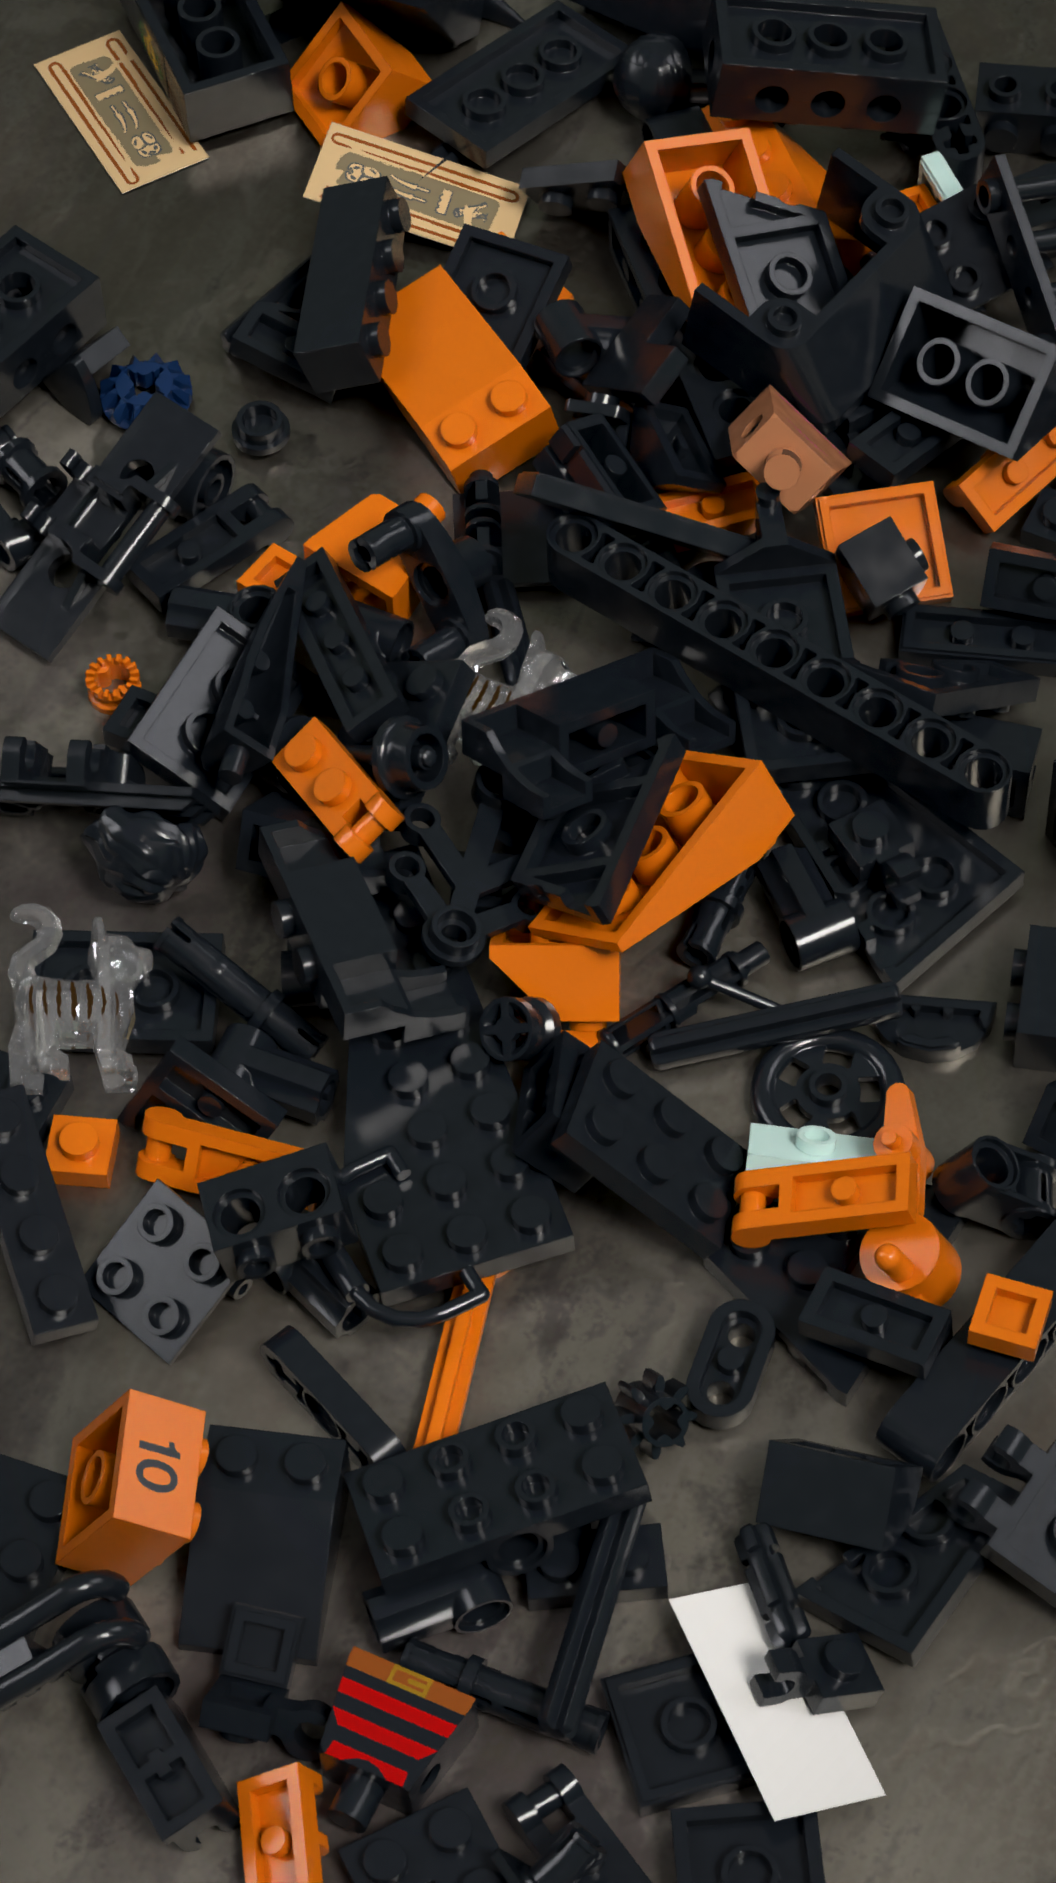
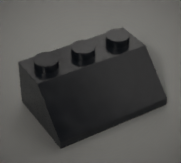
(969, 375)

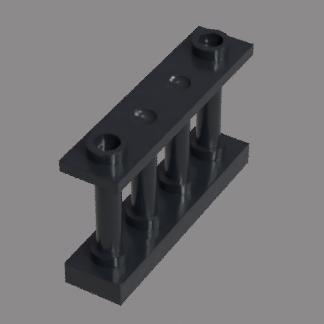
(1019, 246)

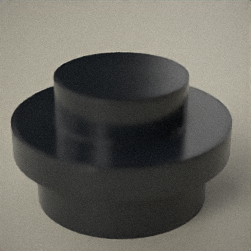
(260, 428)

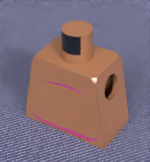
(785, 450)

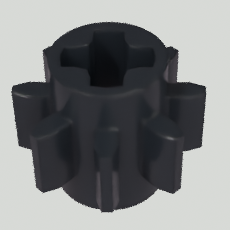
(670, 1414)

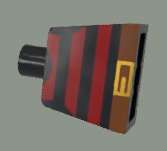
(390, 1738)

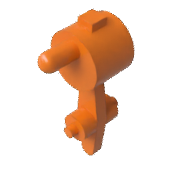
(909, 1256)

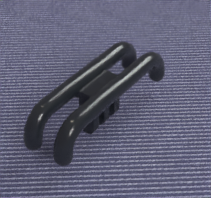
(29, 1665)

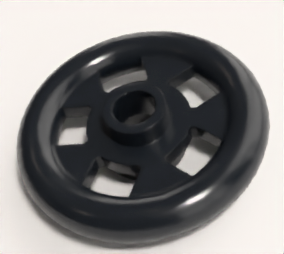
(869, 1064)

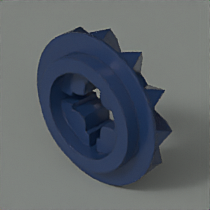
(118, 391)

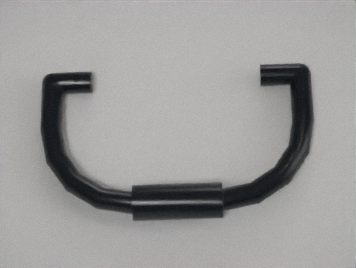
(356, 1289)

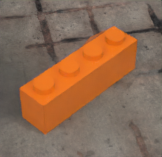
(792, 176)

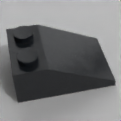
(265, 1533)

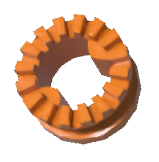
(101, 676)

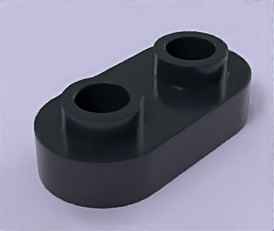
(728, 1368)

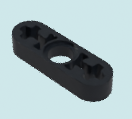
(329, 1397)

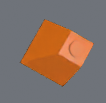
(354, 77)
(573, 977)

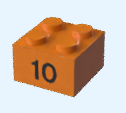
(133, 1486)

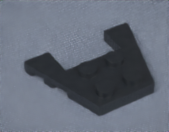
(785, 1276)

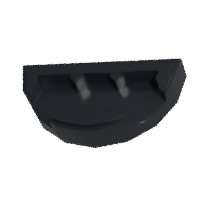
(937, 1028)

